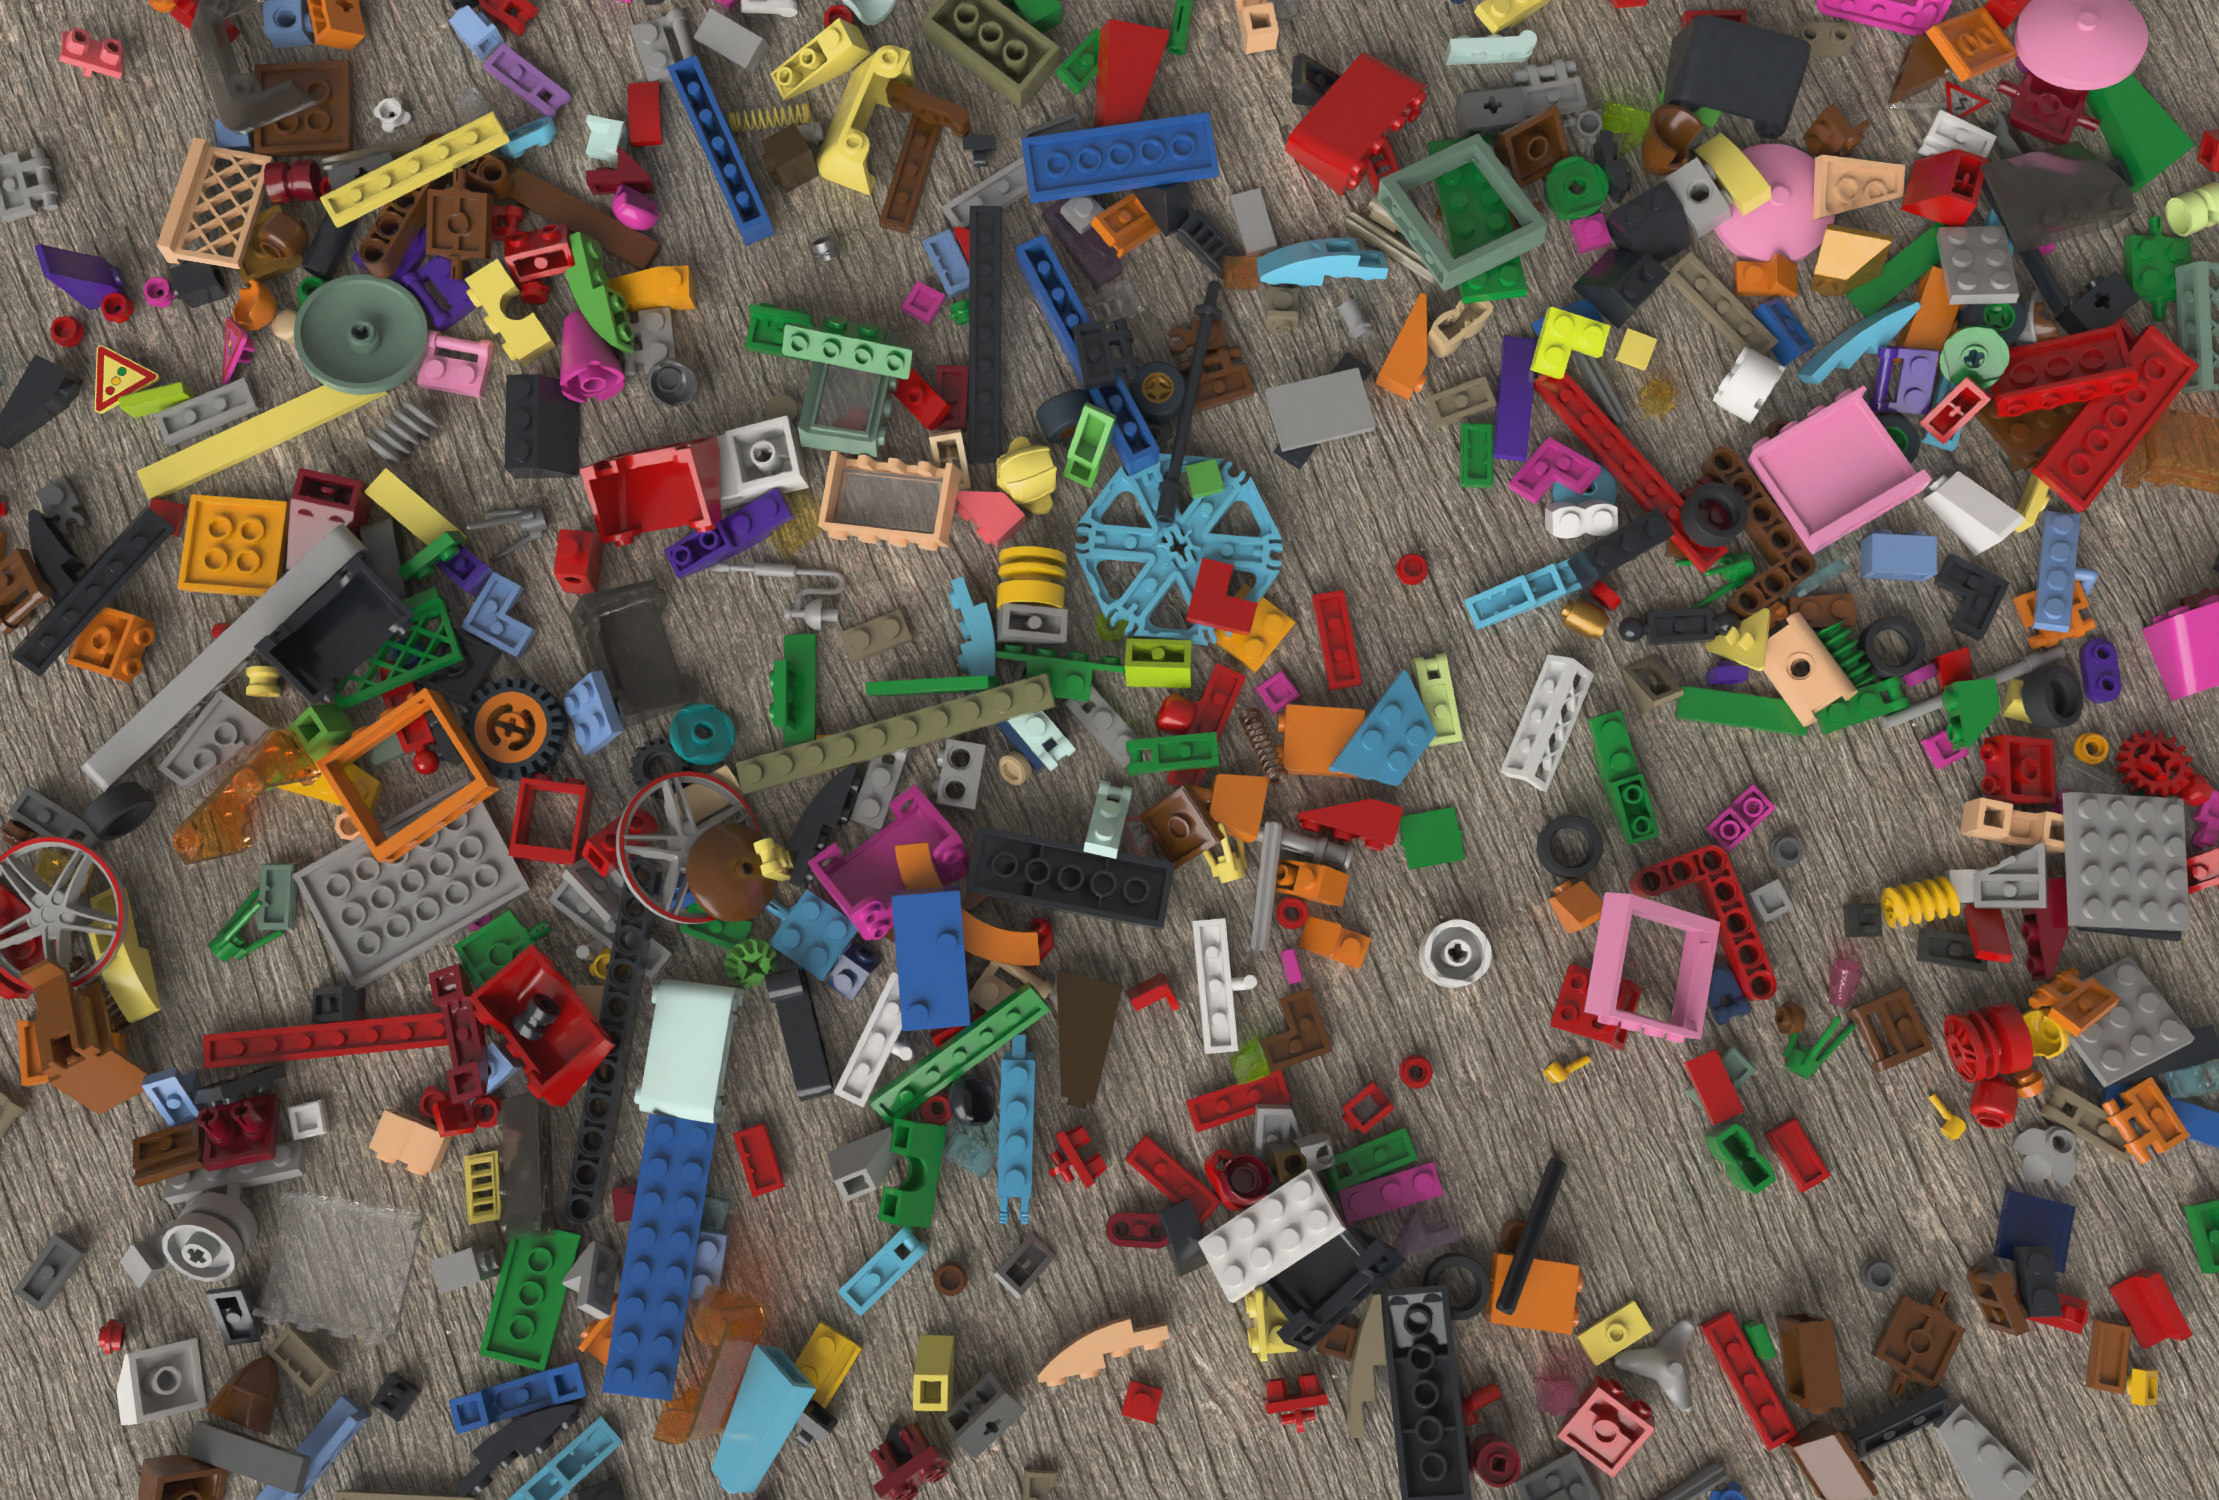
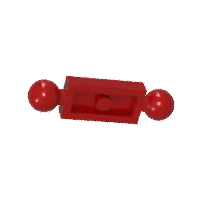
(417, 734)

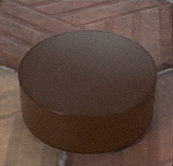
(1510, 1234)

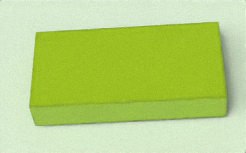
(155, 399)

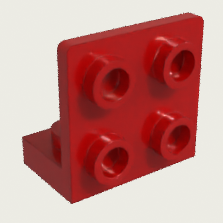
(1571, 1003)

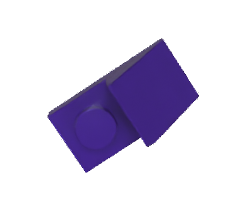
(467, 571)

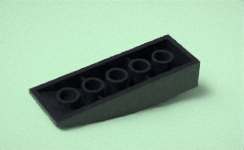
(1069, 880)
(1427, 1395)

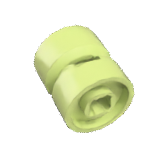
(2194, 210)

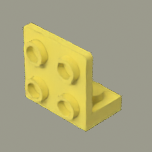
(1266, 1322)

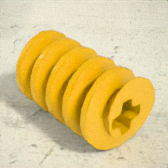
(1919, 900)

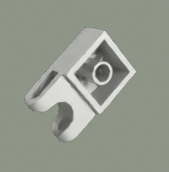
(744, 462)

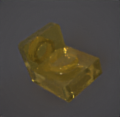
(51, 864)

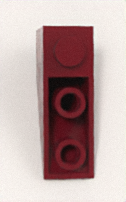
(2046, 931)

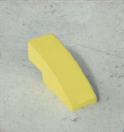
(1734, 173)
(408, 508)

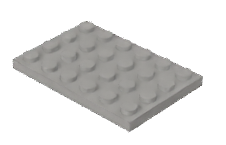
(394, 911)

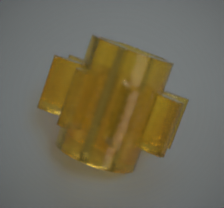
(1659, 391)

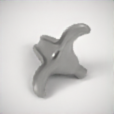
(1663, 1363)

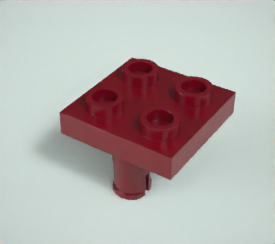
(240, 1132)
(903, 1481)

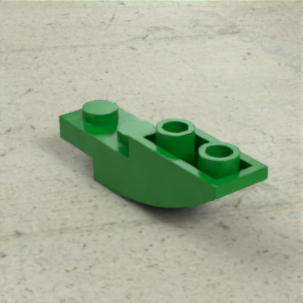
(1620, 777)

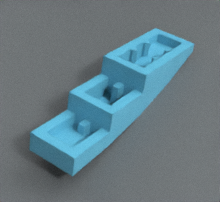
(1859, 339)
(1522, 594)
(571, 1464)

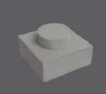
(1080, 212)
(1769, 901)

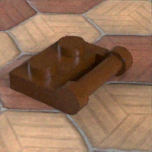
(17, 575)
(1900, 1025)
(1998, 1307)

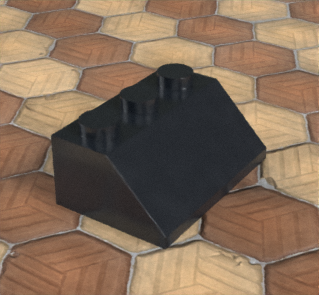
(540, 428)

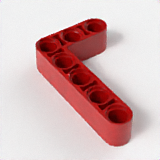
(1719, 911)

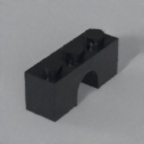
(1620, 547)

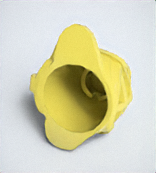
(1027, 475)

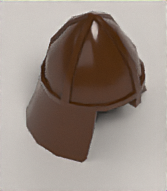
(1668, 138)
(249, 1396)

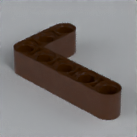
(411, 219)
(1761, 536)

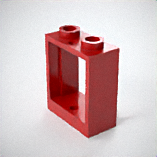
(523, 816)

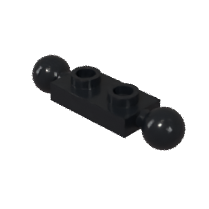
(1678, 626)

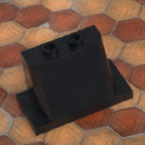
(1329, 1285)

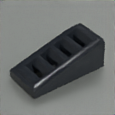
(1184, 236)

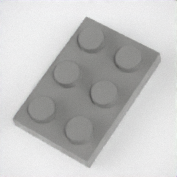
(1977, 265)

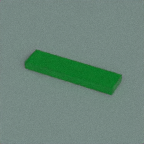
(1898, 273)
(932, 686)
(1738, 711)

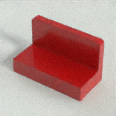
(2149, 1308)

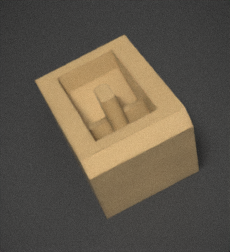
(949, 448)

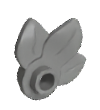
(2043, 1158)

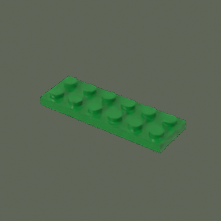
(1472, 219)

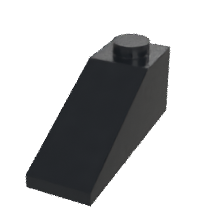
(38, 398)

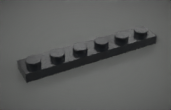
(92, 591)

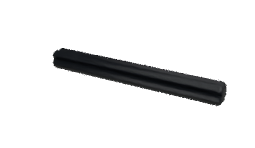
(2035, 265)
(1531, 1236)

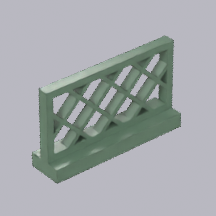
(2196, 324)

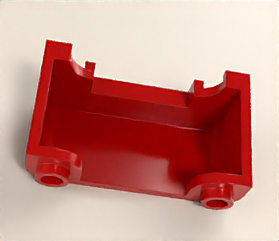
(655, 490)

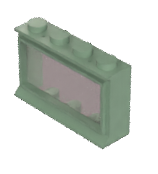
(847, 408)

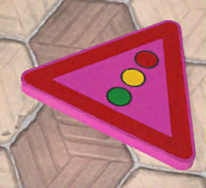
(234, 342)

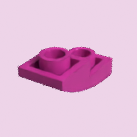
(1740, 817)

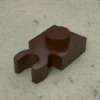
(1216, 338)

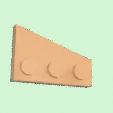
(1853, 183)

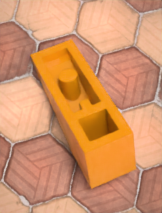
(657, 288)

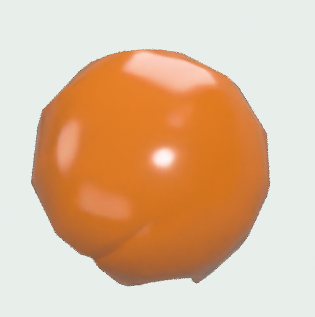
(255, 307)

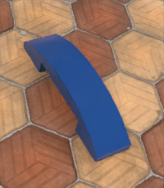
(518, 1397)

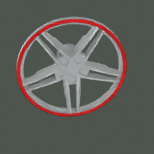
(677, 844)
(59, 910)

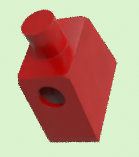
(578, 557)

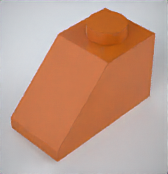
(1576, 905)

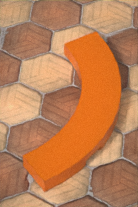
(980, 938)

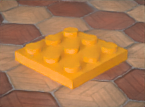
(233, 545)

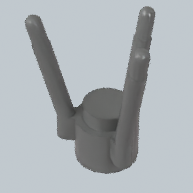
(1586, 126)
(530, 519)

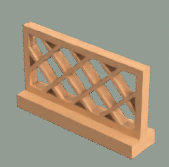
(188, 205)

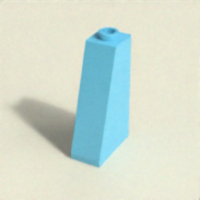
(761, 1418)

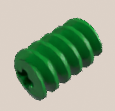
(1840, 648)

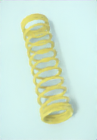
(735, 127)

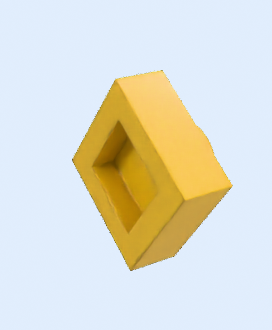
(2143, 1386)

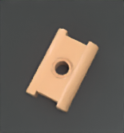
(1823, 682)

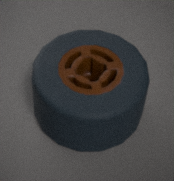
(1061, 415)

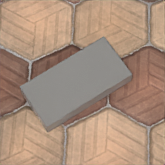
(1253, 222)

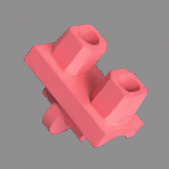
(90, 54)

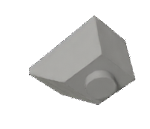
(1030, 625)

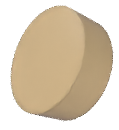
(1015, 768)

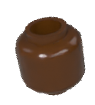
(283, 236)

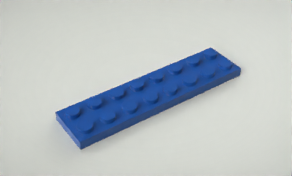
(660, 1258)

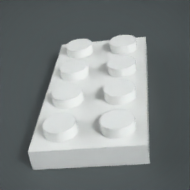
(1271, 1235)

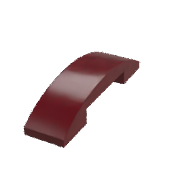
(464, 1033)

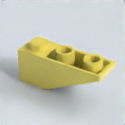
(822, 59)

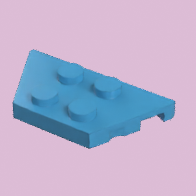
(1389, 736)

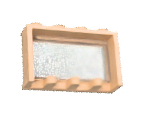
(889, 501)

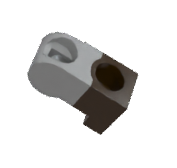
(1296, 1156)

